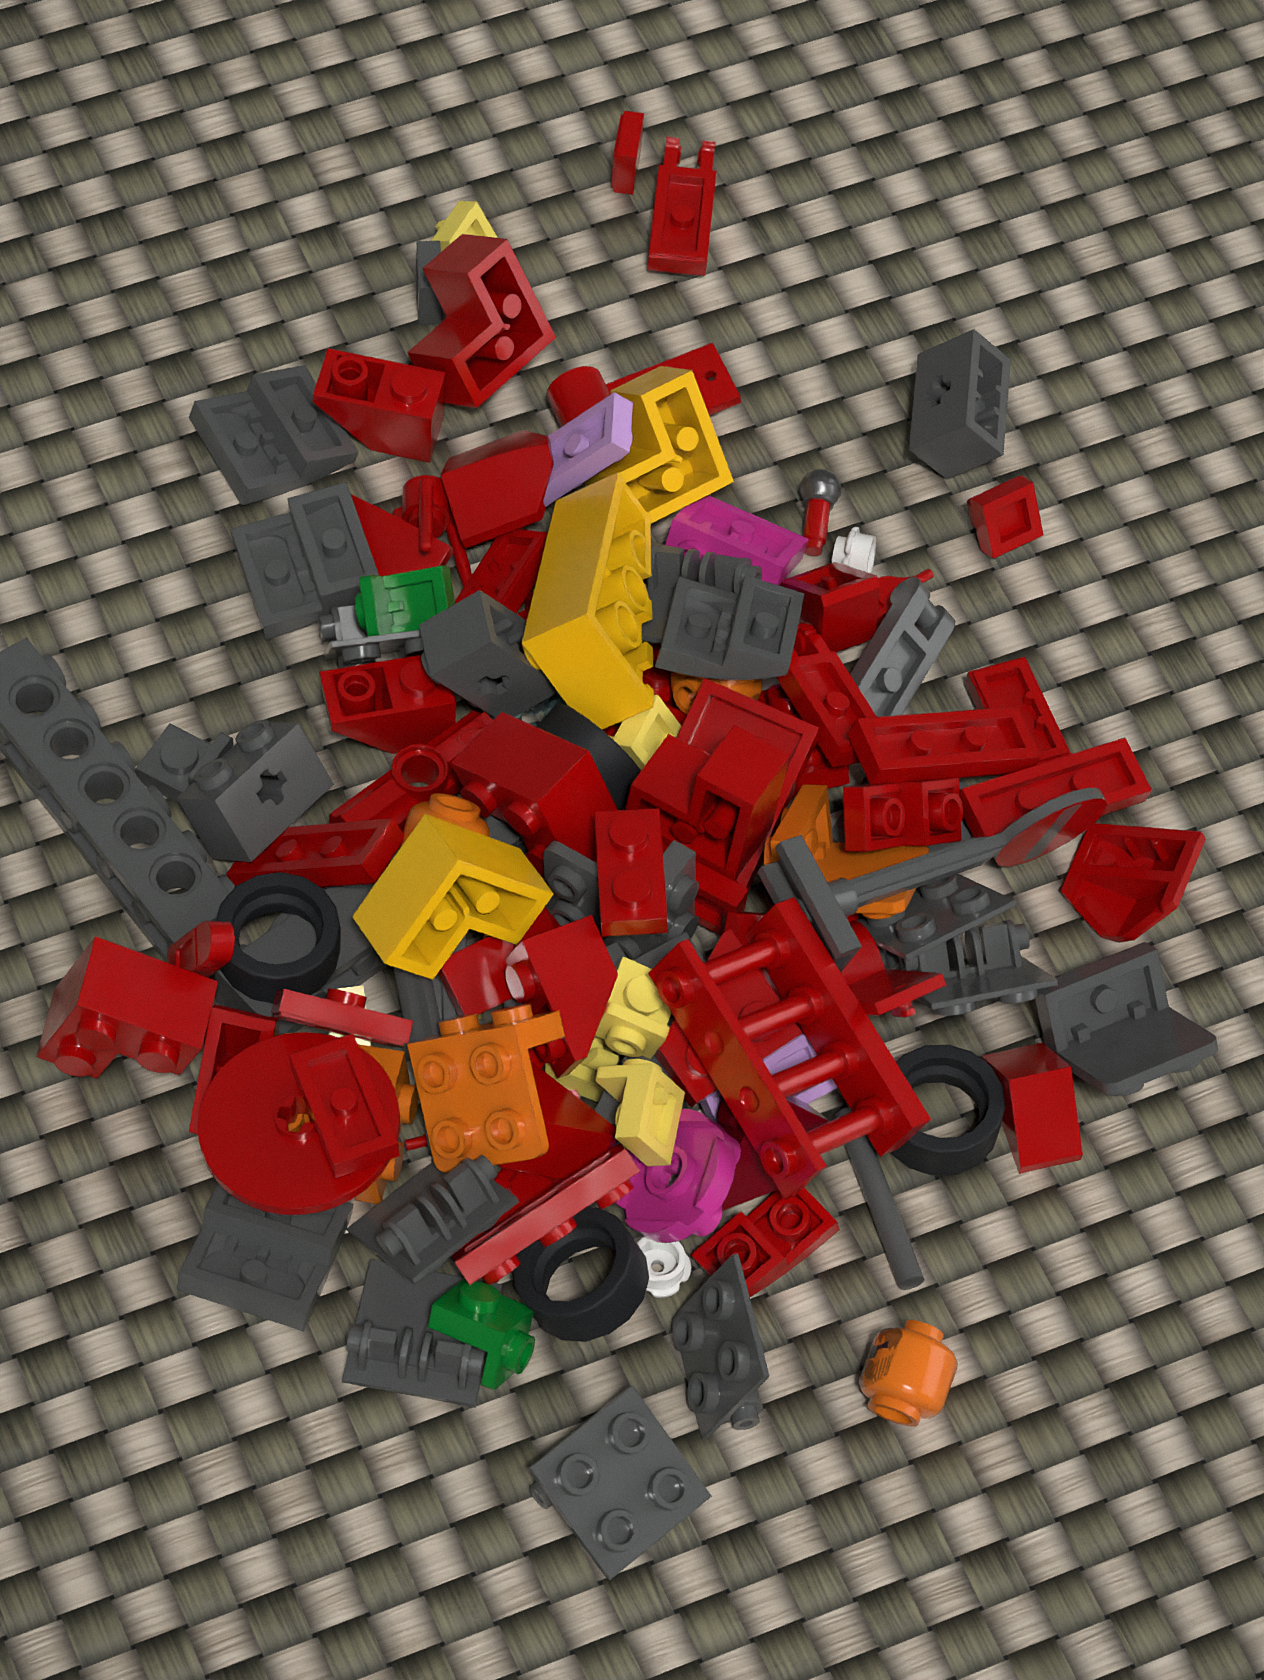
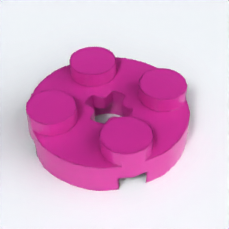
(694, 1201)

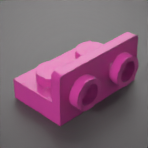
(732, 532)

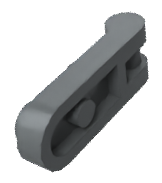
(901, 651)

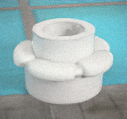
(855, 550)
(675, 1264)

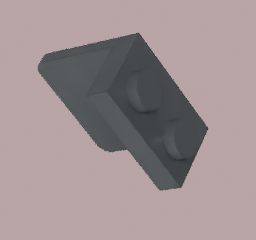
(576, 894)
(1118, 1025)

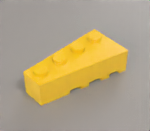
(594, 602)

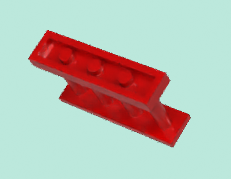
(833, 1023)

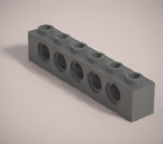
(103, 830)

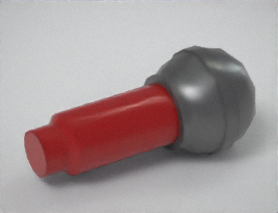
(820, 492)

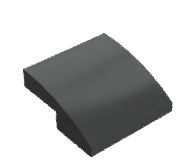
(272, 435)
(304, 559)
(730, 633)
(263, 1259)

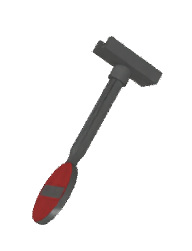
(831, 902)

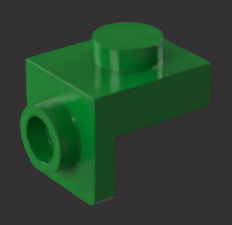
(402, 599)
(488, 1322)

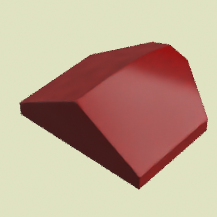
(498, 485)
(1130, 877)

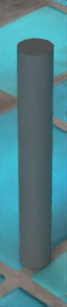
(884, 1211)

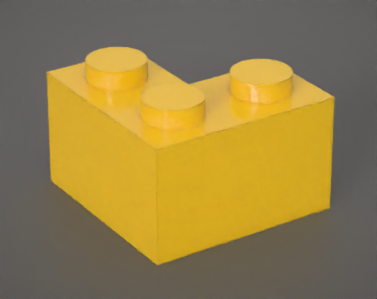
(672, 446)
(443, 887)

